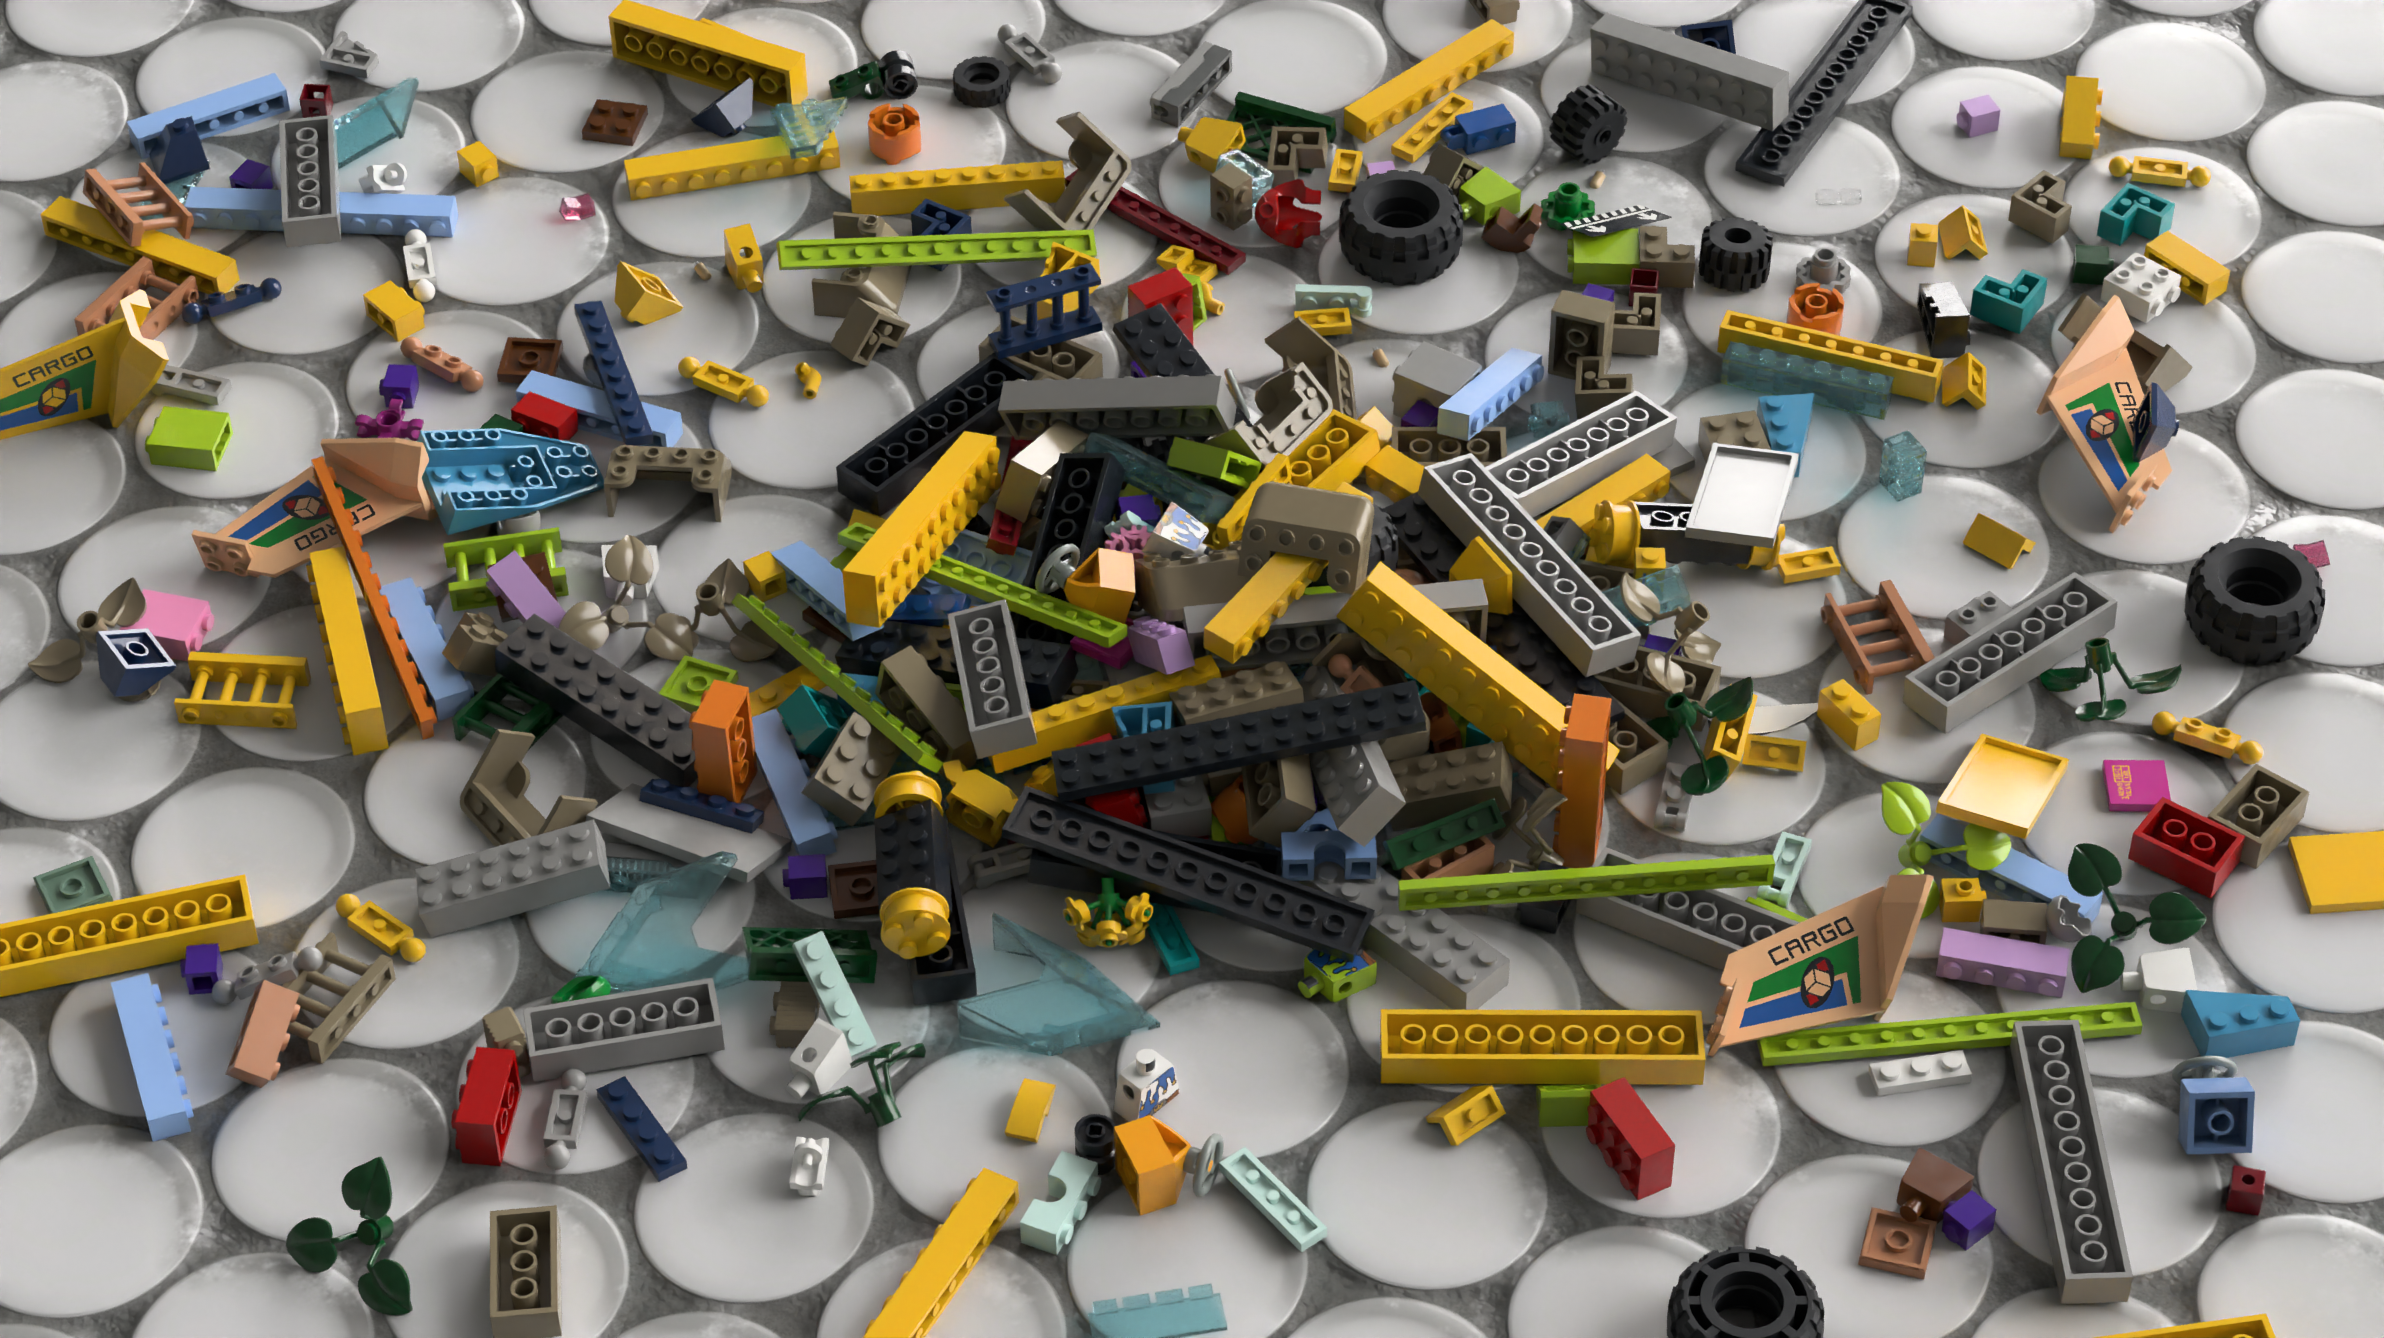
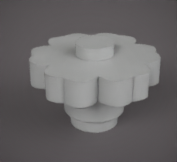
(1824, 269)

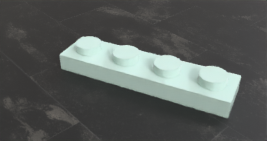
(834, 992)
(1273, 1199)

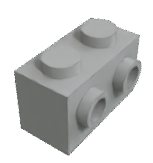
(1974, 617)

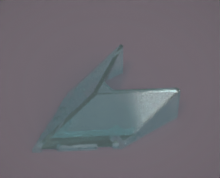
(375, 121)
(653, 935)
(1060, 1010)

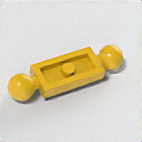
(2159, 171)
(723, 381)
(2207, 737)
(380, 927)

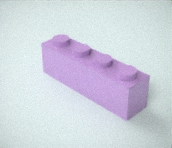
(522, 591)
(1160, 645)
(2003, 962)

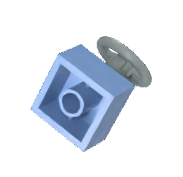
(2214, 1107)

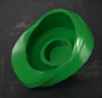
(582, 988)

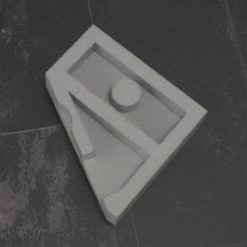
(349, 57)

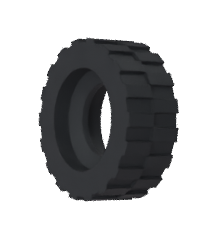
(981, 68)

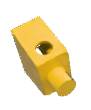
(1210, 139)
(748, 269)

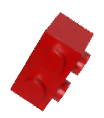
(545, 417)

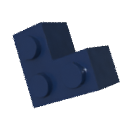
(937, 219)

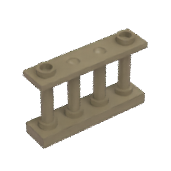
(350, 1010)

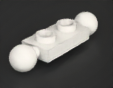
(419, 265)

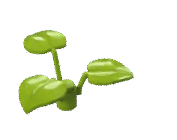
(1906, 807)

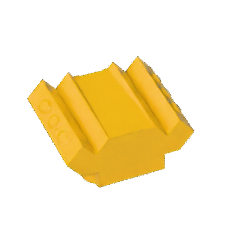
(977, 802)

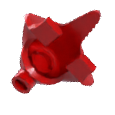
(1278, 215)

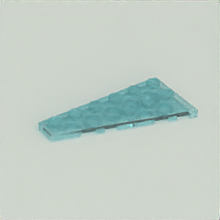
(807, 124)

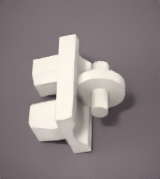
(384, 179)
(809, 1165)

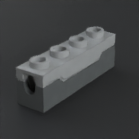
(1191, 84)

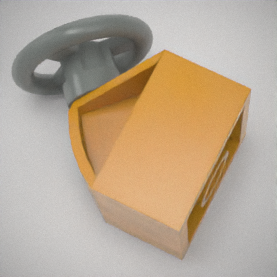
(1099, 584)
(1156, 1160)

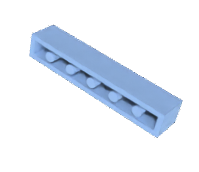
(214, 112)
(1489, 394)
(595, 412)
(819, 586)
(425, 643)
(786, 780)
(2014, 879)
(150, 1056)

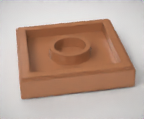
(1897, 1244)

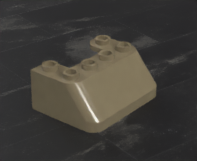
(705, 468)
(1309, 525)
(1191, 581)

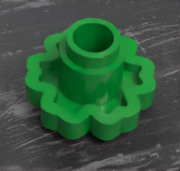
(1566, 205)

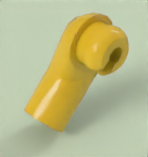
(1211, 305)
(809, 377)

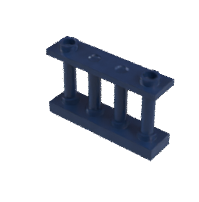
(1049, 330)

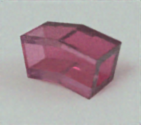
(577, 207)
(2315, 552)

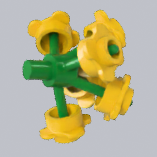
(1112, 911)

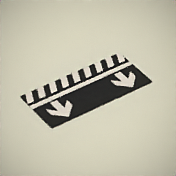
(1616, 220)

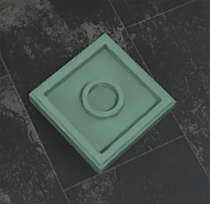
(73, 886)

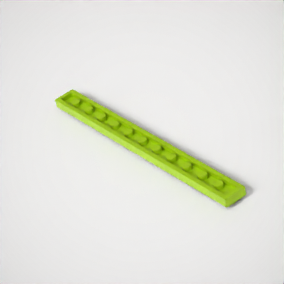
(929, 249)
(1018, 597)
(841, 684)
(1585, 882)
(1938, 1034)

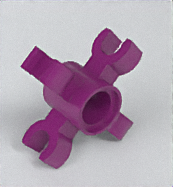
(389, 424)

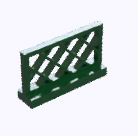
(1275, 114)
(1442, 835)
(782, 964)

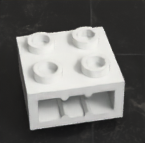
(2142, 287)

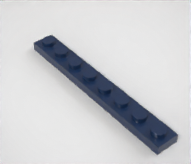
(613, 373)

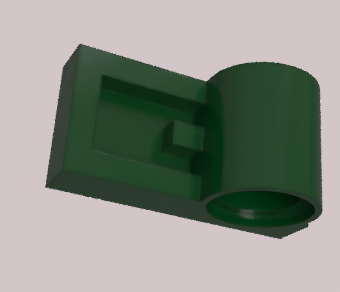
(863, 80)

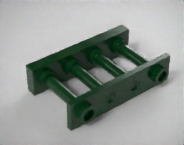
(537, 721)

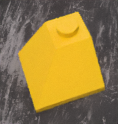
(643, 295)
(1481, 562)

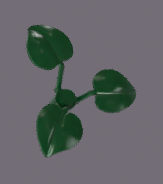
(2100, 660)
(1726, 706)
(2096, 962)
(882, 1103)
(312, 1246)

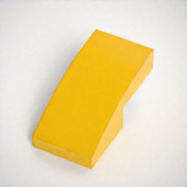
(1185, 262)
(1029, 1110)

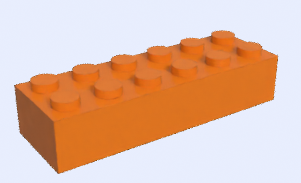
(1582, 779)

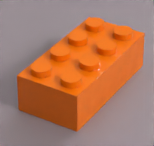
(724, 741)

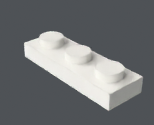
(1920, 1073)

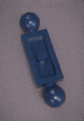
(221, 302)

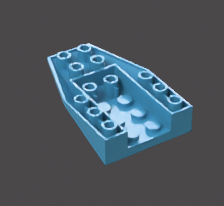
(502, 474)

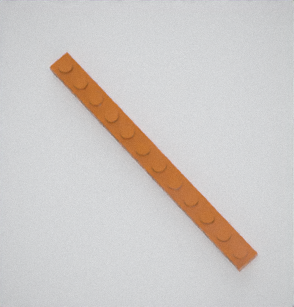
(377, 604)

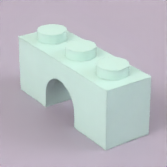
(1052, 1223)

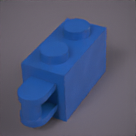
(1481, 130)

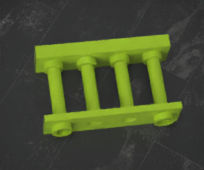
(474, 593)

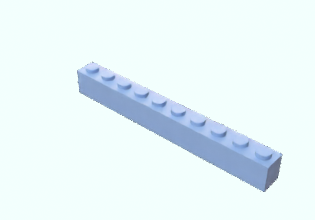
(358, 211)

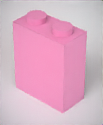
(176, 622)

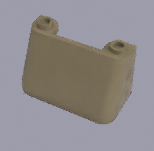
(1291, 410)

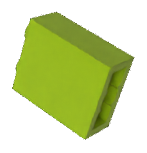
(1603, 257)
(189, 438)
(1213, 463)

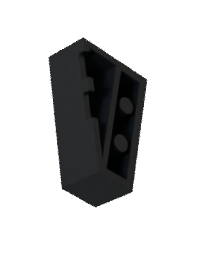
(1943, 319)

